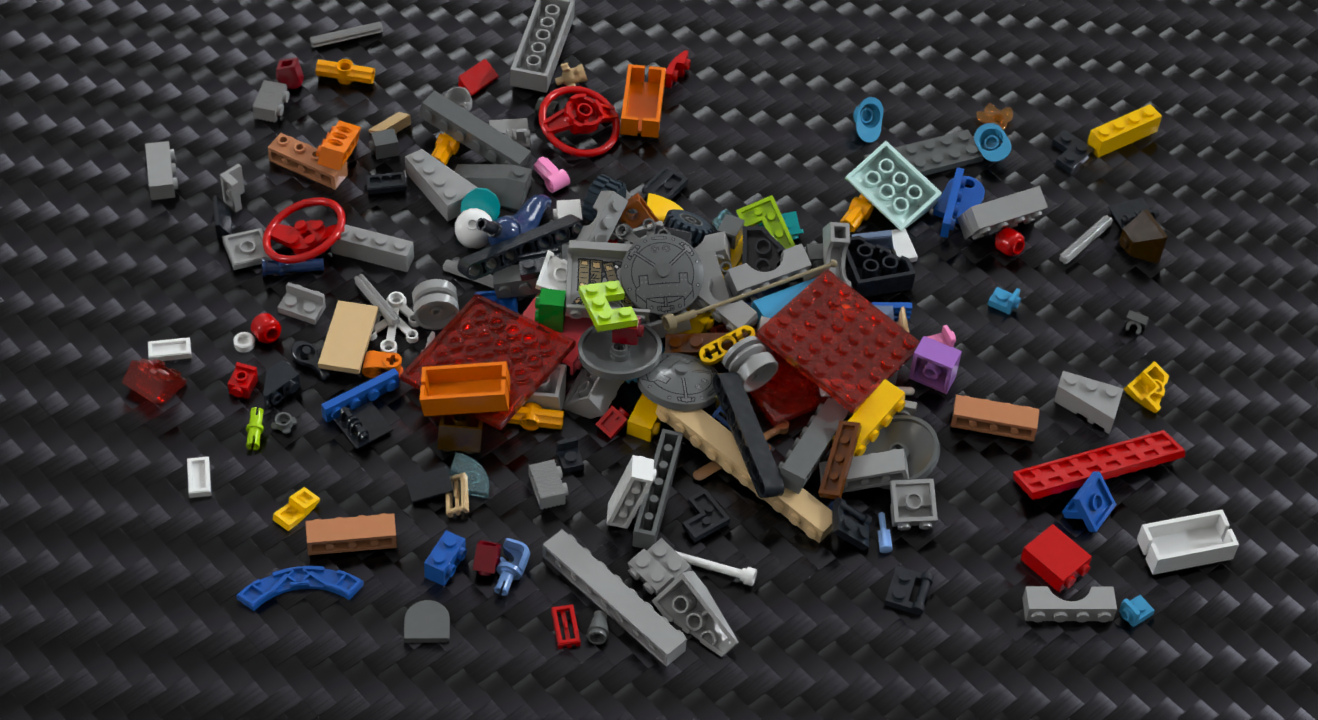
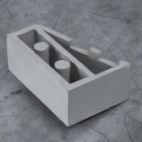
(1089, 398)

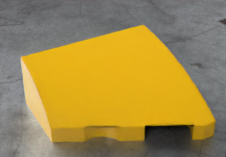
(660, 205)
(1149, 387)

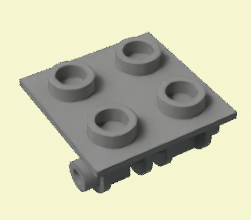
(515, 129)

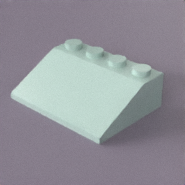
(894, 186)

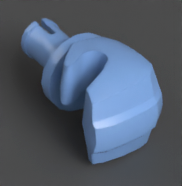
(509, 571)

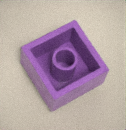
(935, 364)

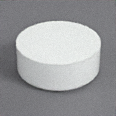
(244, 342)

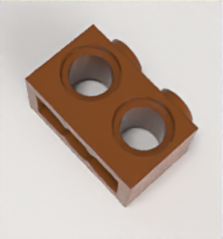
(643, 212)

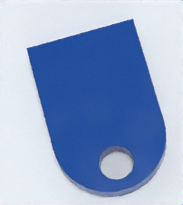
(970, 197)

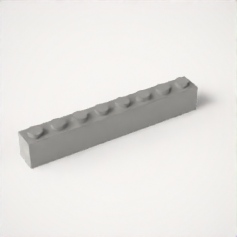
(615, 597)

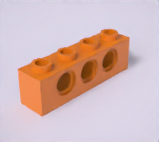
(338, 145)

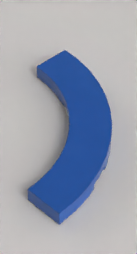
(299, 578)

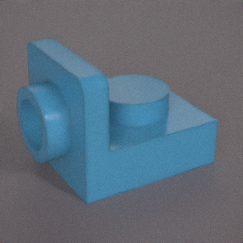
(1004, 300)
(1135, 610)

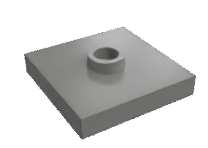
(245, 248)

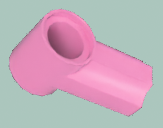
(553, 178)

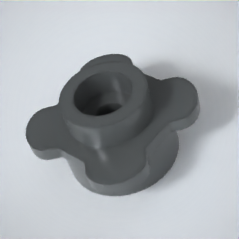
(286, 418)

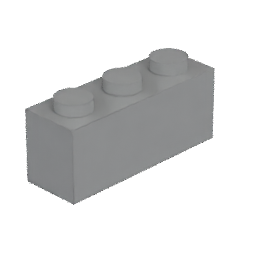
(161, 170)

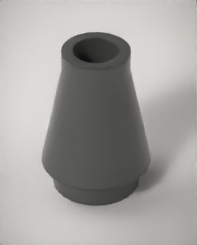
(598, 628)

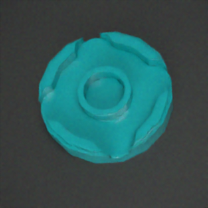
(482, 199)

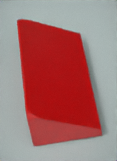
(477, 77)

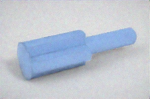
(884, 535)

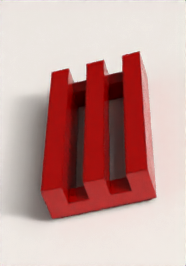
(568, 642)

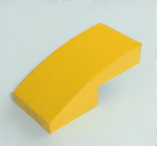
(298, 507)

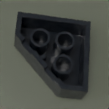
(763, 251)
(876, 270)

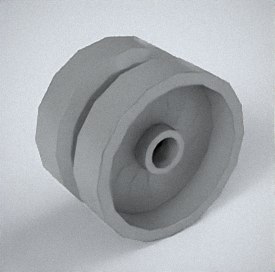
(435, 303)

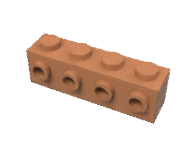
(302, 159)
(995, 417)
(351, 534)

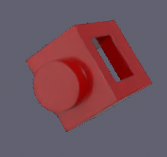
(243, 380)

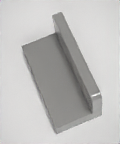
(232, 187)

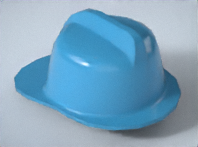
(868, 119)
(992, 142)

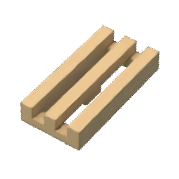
(462, 501)

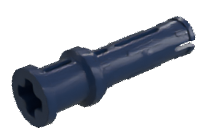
(275, 267)

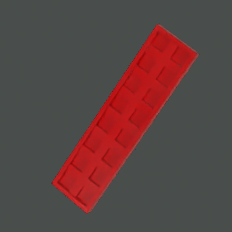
(1108, 460)

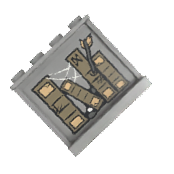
(593, 264)

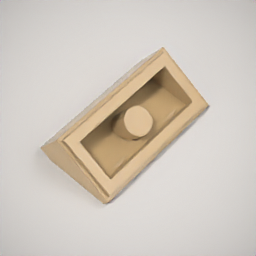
(397, 121)

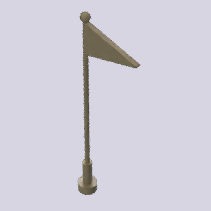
(670, 321)

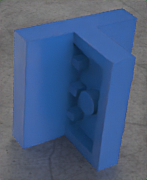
(1091, 503)

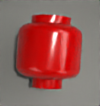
(1009, 242)
(265, 328)

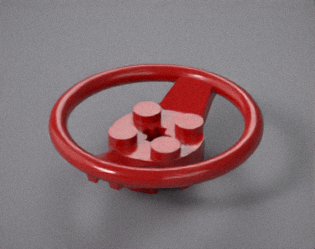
(580, 116)
(305, 238)

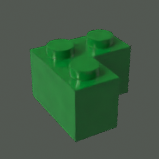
(551, 308)

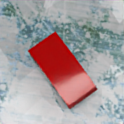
(677, 68)

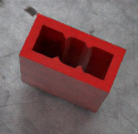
(1056, 558)

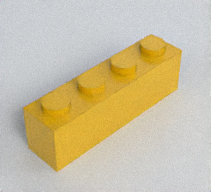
(1124, 130)
(876, 413)

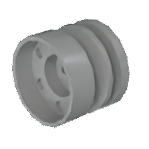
(751, 363)

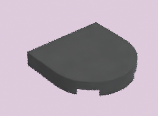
(427, 623)

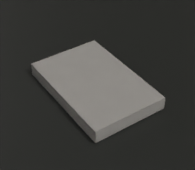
(711, 265)

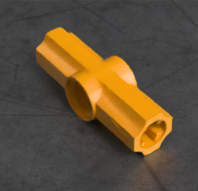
(345, 71)
(445, 148)
(859, 210)
(533, 416)

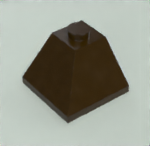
(1144, 238)

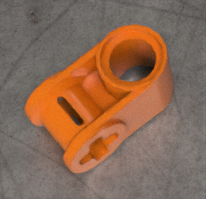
(380, 362)

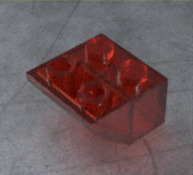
(153, 380)

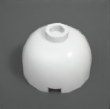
(467, 231)

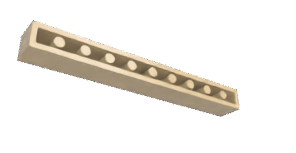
(720, 446)

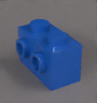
(445, 558)

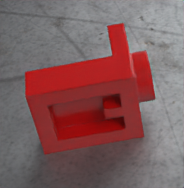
(613, 421)

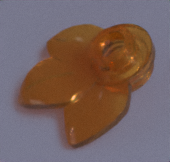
(995, 116)

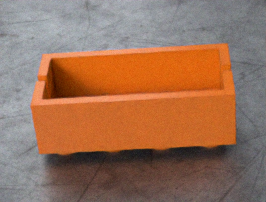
(642, 101)
(465, 388)

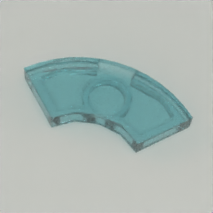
(477, 478)

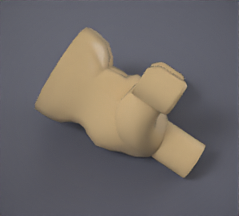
(571, 76)

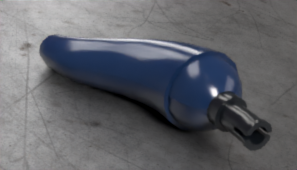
(510, 226)

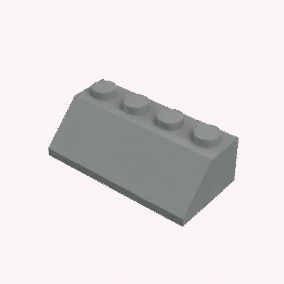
(591, 395)

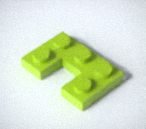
(768, 213)
(596, 302)

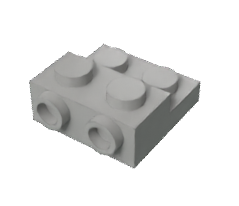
(913, 503)
(657, 567)

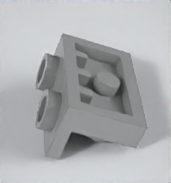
(302, 303)

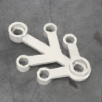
(398, 303)

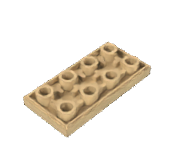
(348, 337)

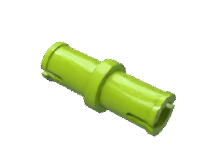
(254, 428)

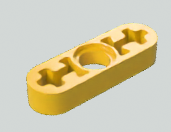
(730, 336)

